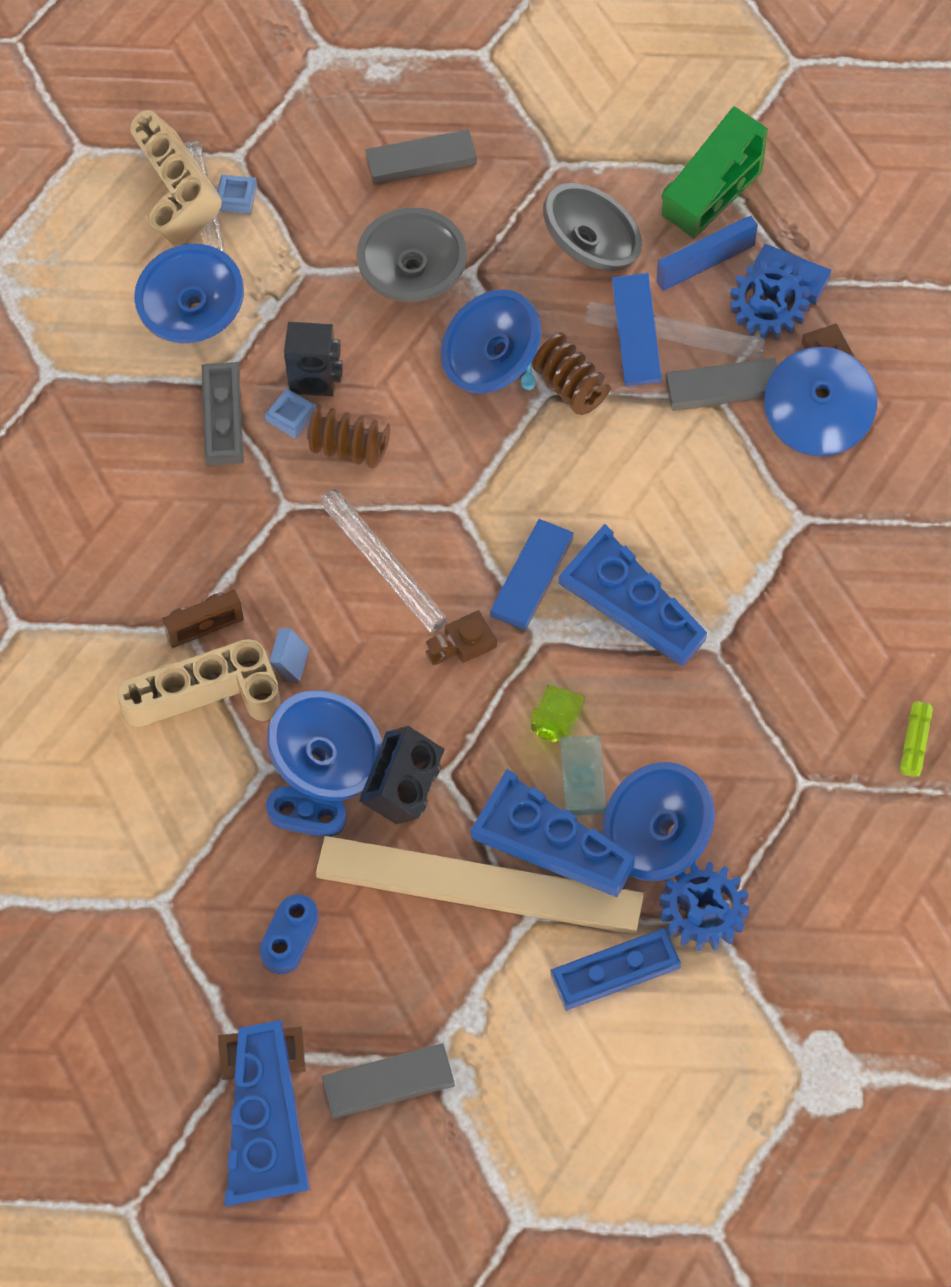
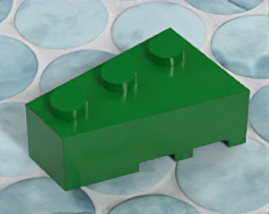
(716, 173)

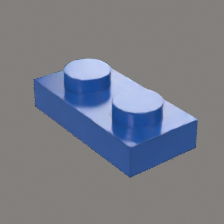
(815, 275)

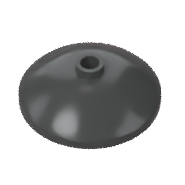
(591, 227)
(410, 240)

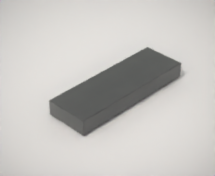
(421, 156)
(719, 384)
(222, 414)
(388, 1081)

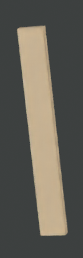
(478, 885)

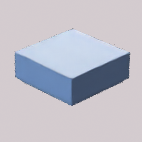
(237, 193)
(290, 413)
(289, 655)

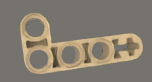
(191, 196)
(199, 691)

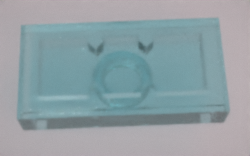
(583, 775)

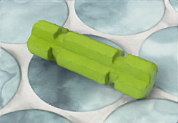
(916, 739)

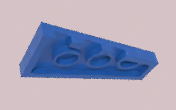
(622, 590)
(537, 831)
(266, 1131)

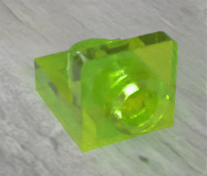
(556, 713)

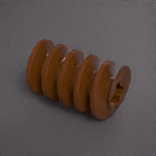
(570, 375)
(347, 438)

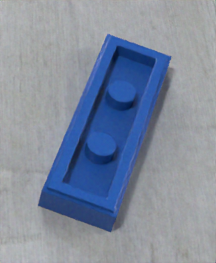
(706, 253)
(636, 329)
(531, 574)
(615, 969)

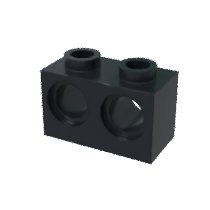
(312, 358)
(395, 771)

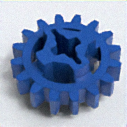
(774, 284)
(694, 891)

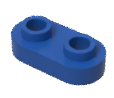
(306, 813)
(289, 931)

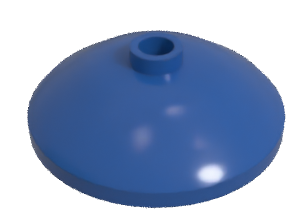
(187, 277)
(491, 341)
(814, 423)
(332, 730)
(645, 810)

